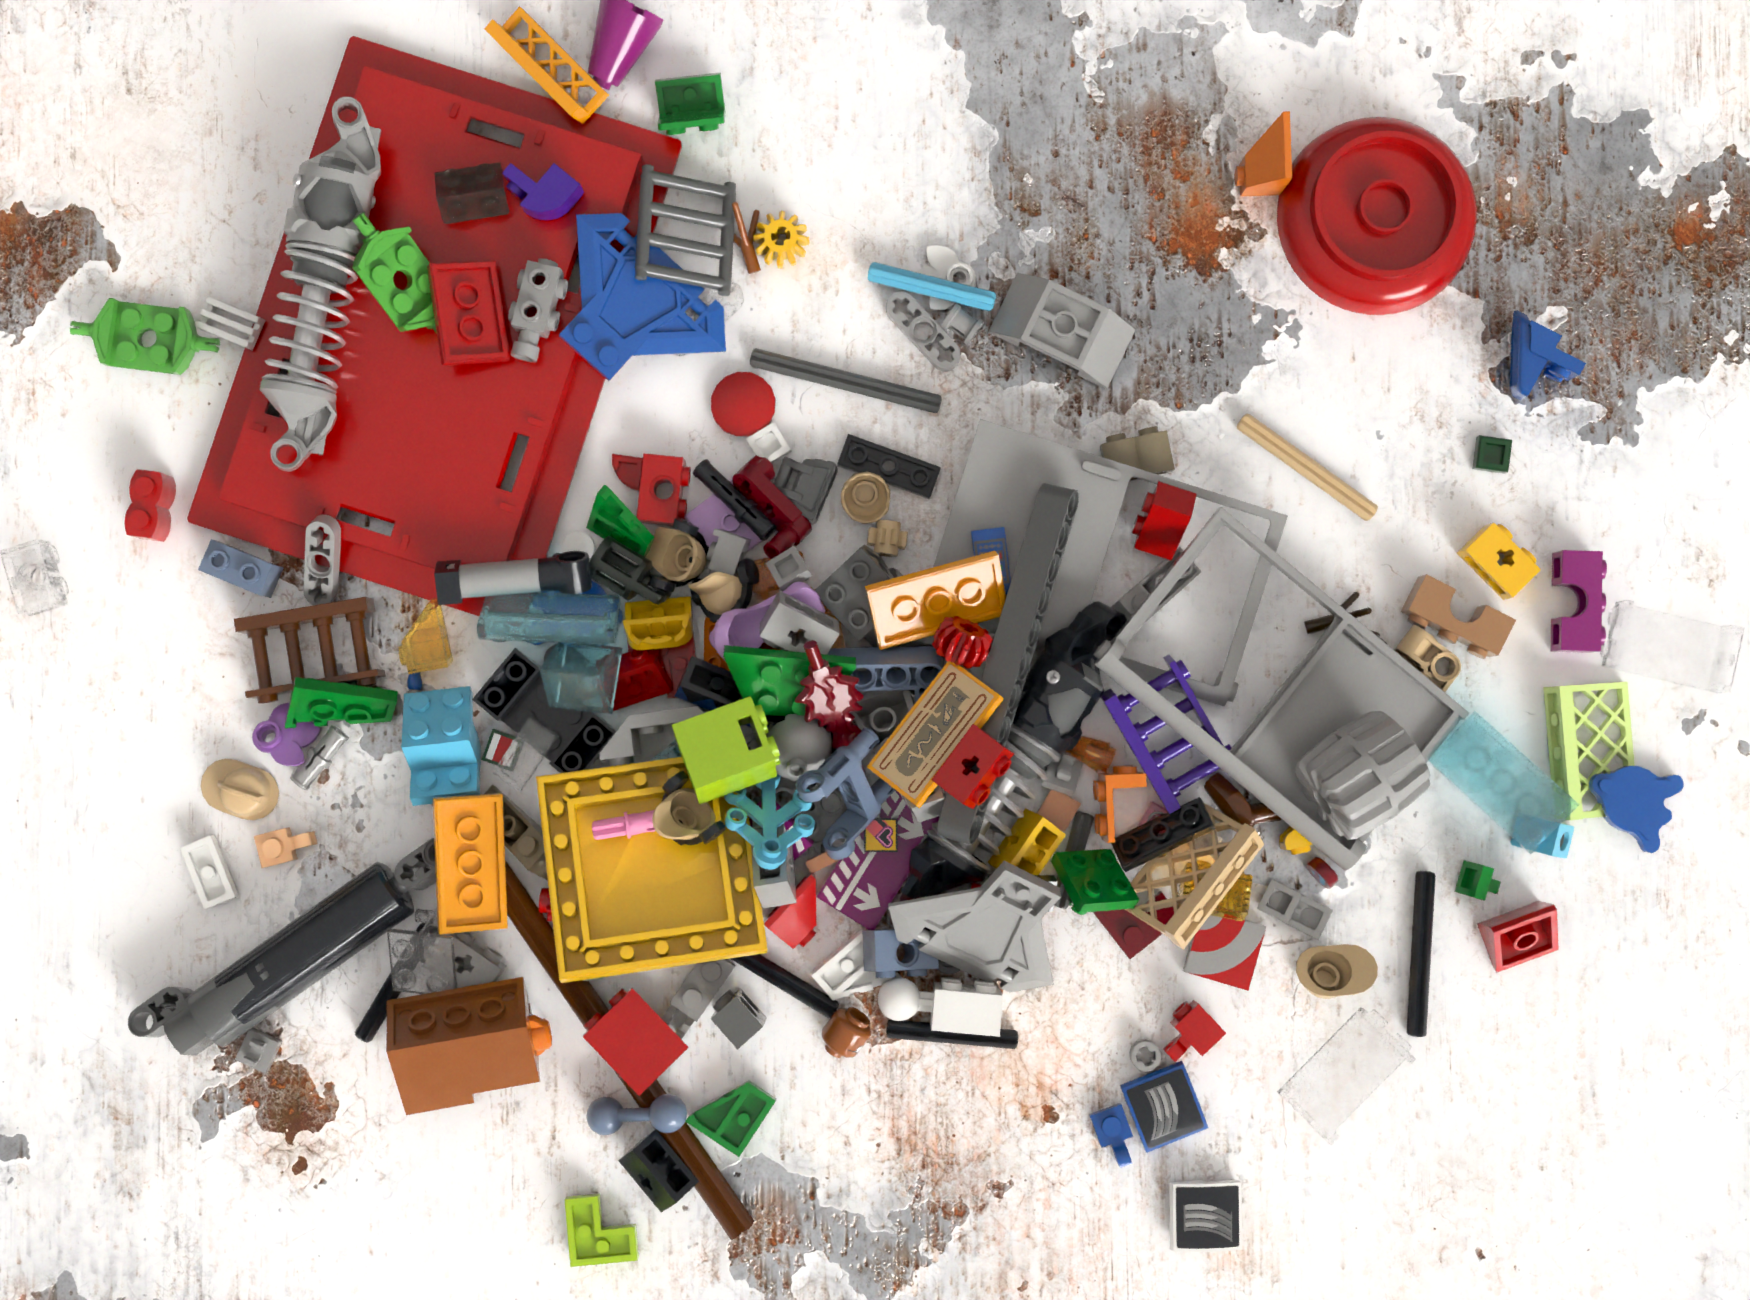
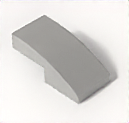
(1295, 909)

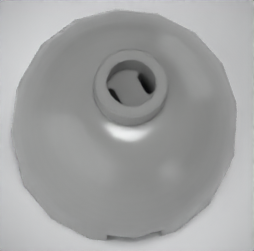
(800, 745)

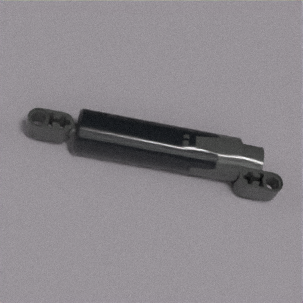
(288, 959)

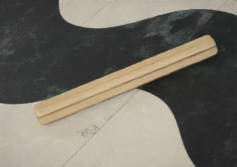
(1307, 467)

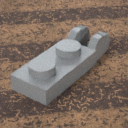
(698, 992)

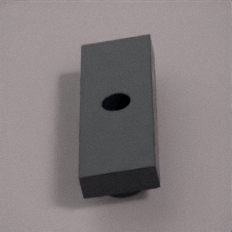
(909, 472)
(1181, 827)

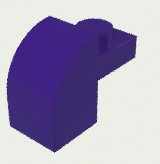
(547, 199)

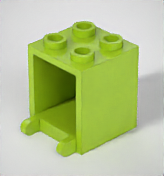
(718, 753)

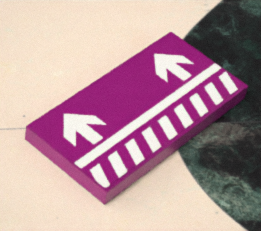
(870, 880)

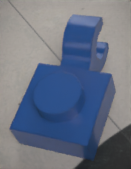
(1112, 1129)

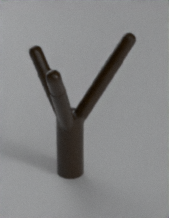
(1323, 623)

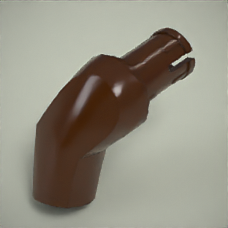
(1234, 804)

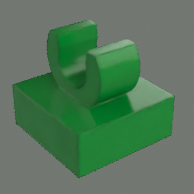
(1476, 881)

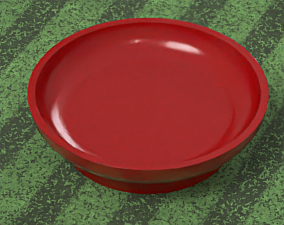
(1377, 216)

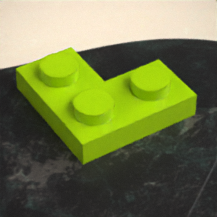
(592, 1242)

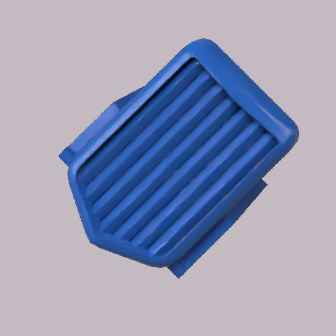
(1534, 350)

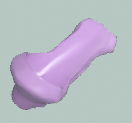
(742, 626)

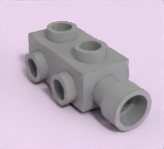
(542, 297)

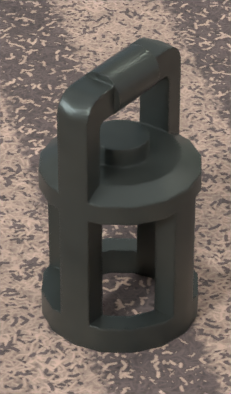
(634, 583)

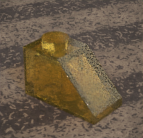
(427, 642)

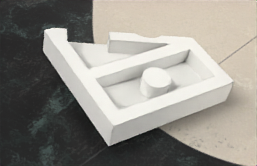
(844, 971)

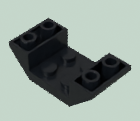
(518, 694)

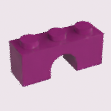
(1583, 575)

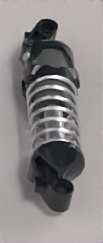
(1047, 723)

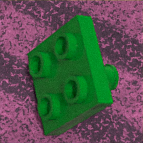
(1094, 881)

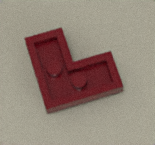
(1131, 932)

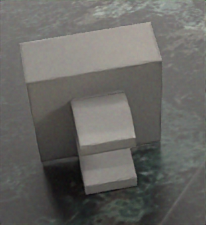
(788, 568)
(1063, 775)
(258, 1050)

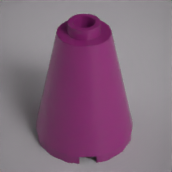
(619, 40)

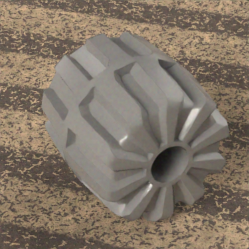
(1363, 774)

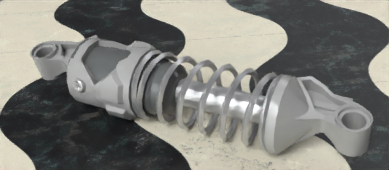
(322, 248)

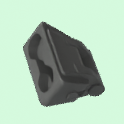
(811, 484)

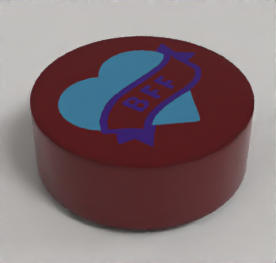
(1322, 872)

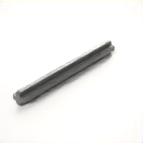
(845, 380)

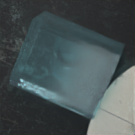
(582, 677)

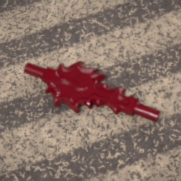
(830, 697)

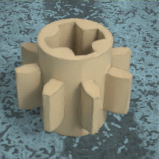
(887, 538)

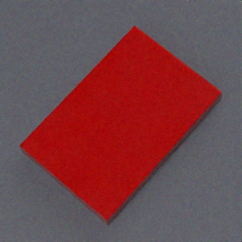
(468, 312)

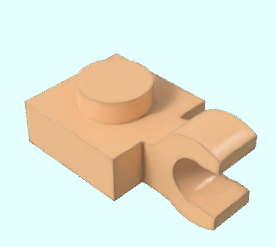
(281, 846)

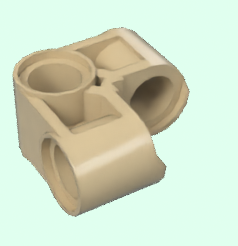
(1423, 652)

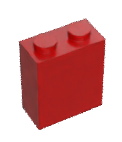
(634, 1040)

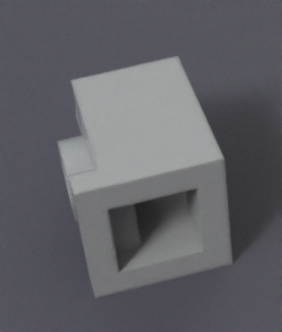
(727, 552)

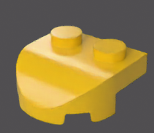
(660, 625)

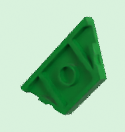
(775, 676)

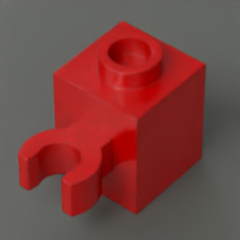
(1195, 1030)

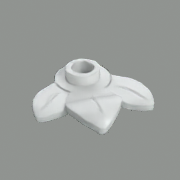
(945, 265)

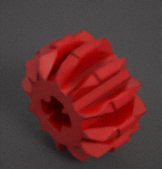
(962, 642)

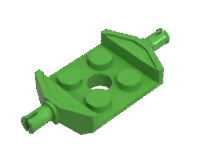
(378, 262)
(119, 334)

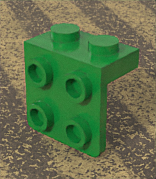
(690, 103)

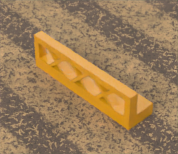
(537, 69)

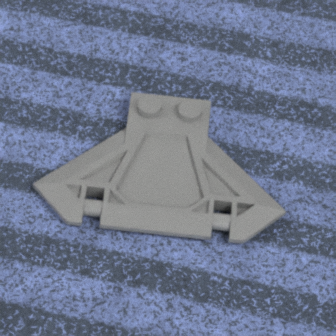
(985, 928)

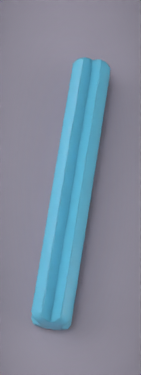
(931, 286)

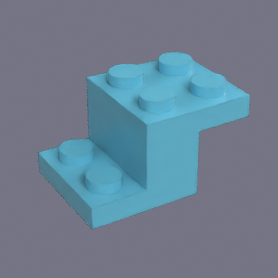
(441, 744)

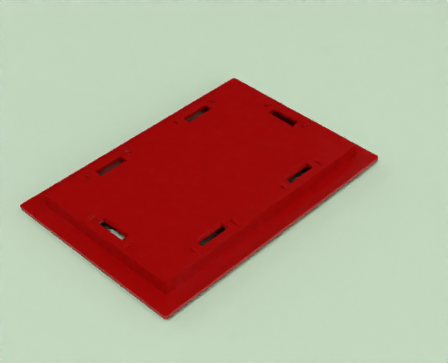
(415, 435)

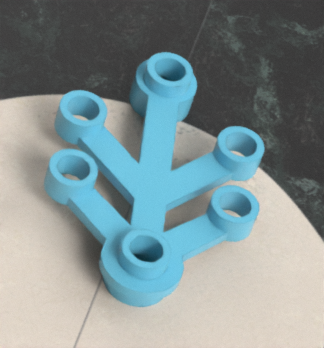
(768, 848)

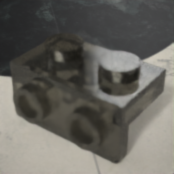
(471, 193)

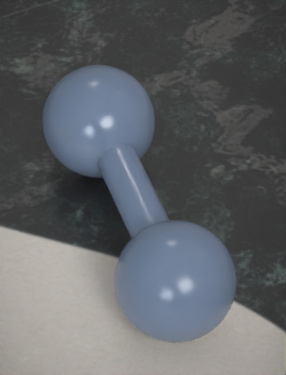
(665, 1113)

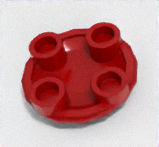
(743, 404)

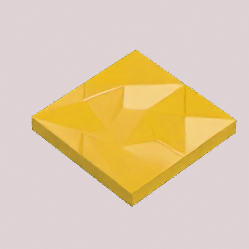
(644, 897)

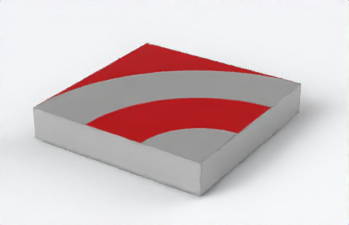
(1225, 951)

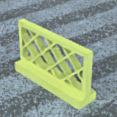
(1563, 741)

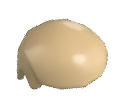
(865, 497)

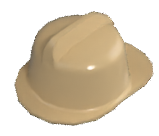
(239, 789)
(1336, 970)

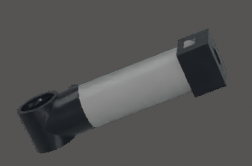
(563, 572)

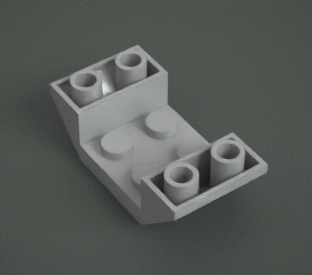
(1063, 327)
(626, 741)

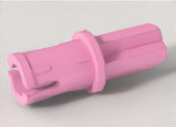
(625, 825)

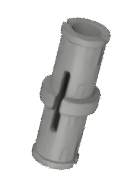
(319, 757)

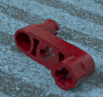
(755, 483)

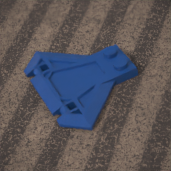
(630, 315)

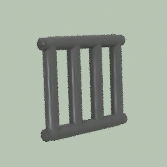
(646, 238)

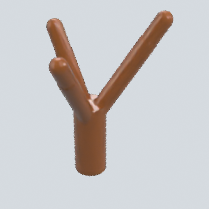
(745, 241)

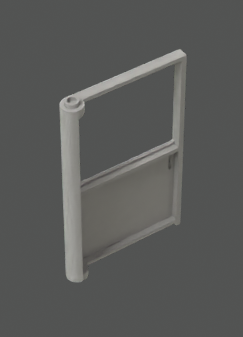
(1001, 491)
(1322, 694)

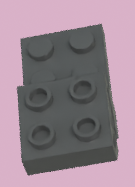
(847, 598)

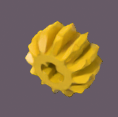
(770, 235)

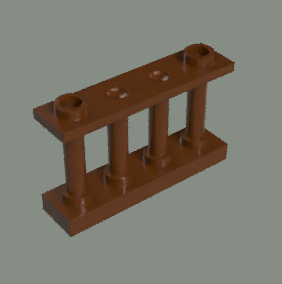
(289, 623)

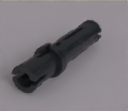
(744, 509)

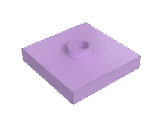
(715, 514)

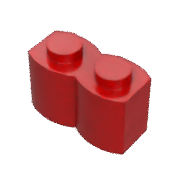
(151, 499)

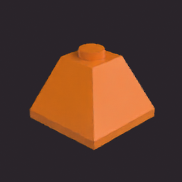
(1268, 164)

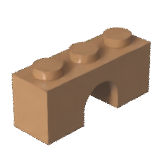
(1430, 606)

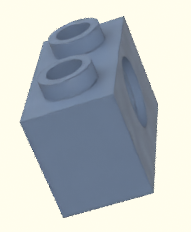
(240, 568)
(881, 957)

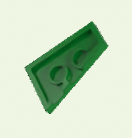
(328, 700)

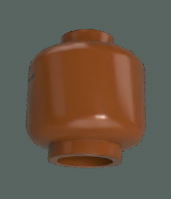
(846, 1032)

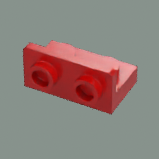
(640, 678)

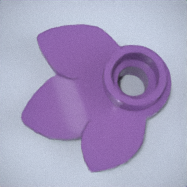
(288, 742)

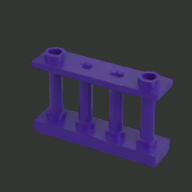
(1137, 733)

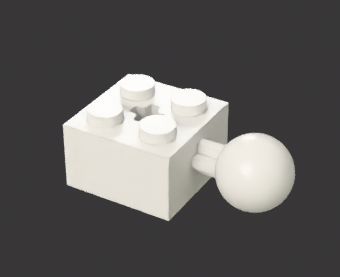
(952, 1005)

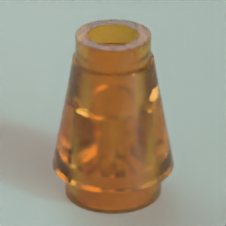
(1094, 753)

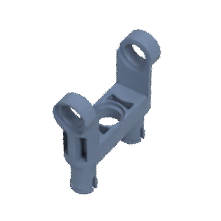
(862, 801)

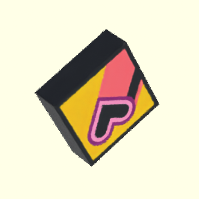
(881, 835)

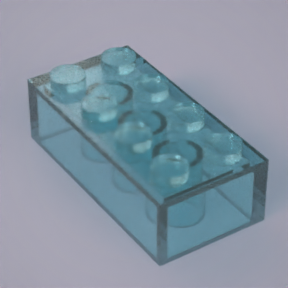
(1503, 782)

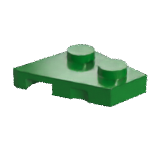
(614, 519)
(734, 1116)

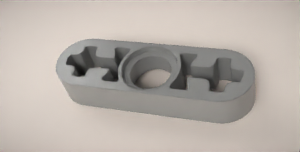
(900, 319)
(329, 549)

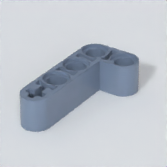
(878, 664)

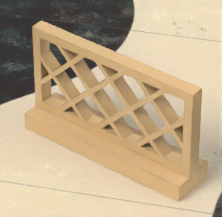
(1208, 891)

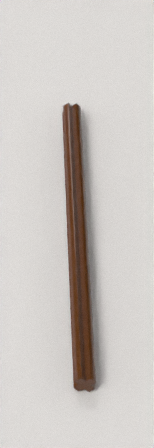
(585, 1004)

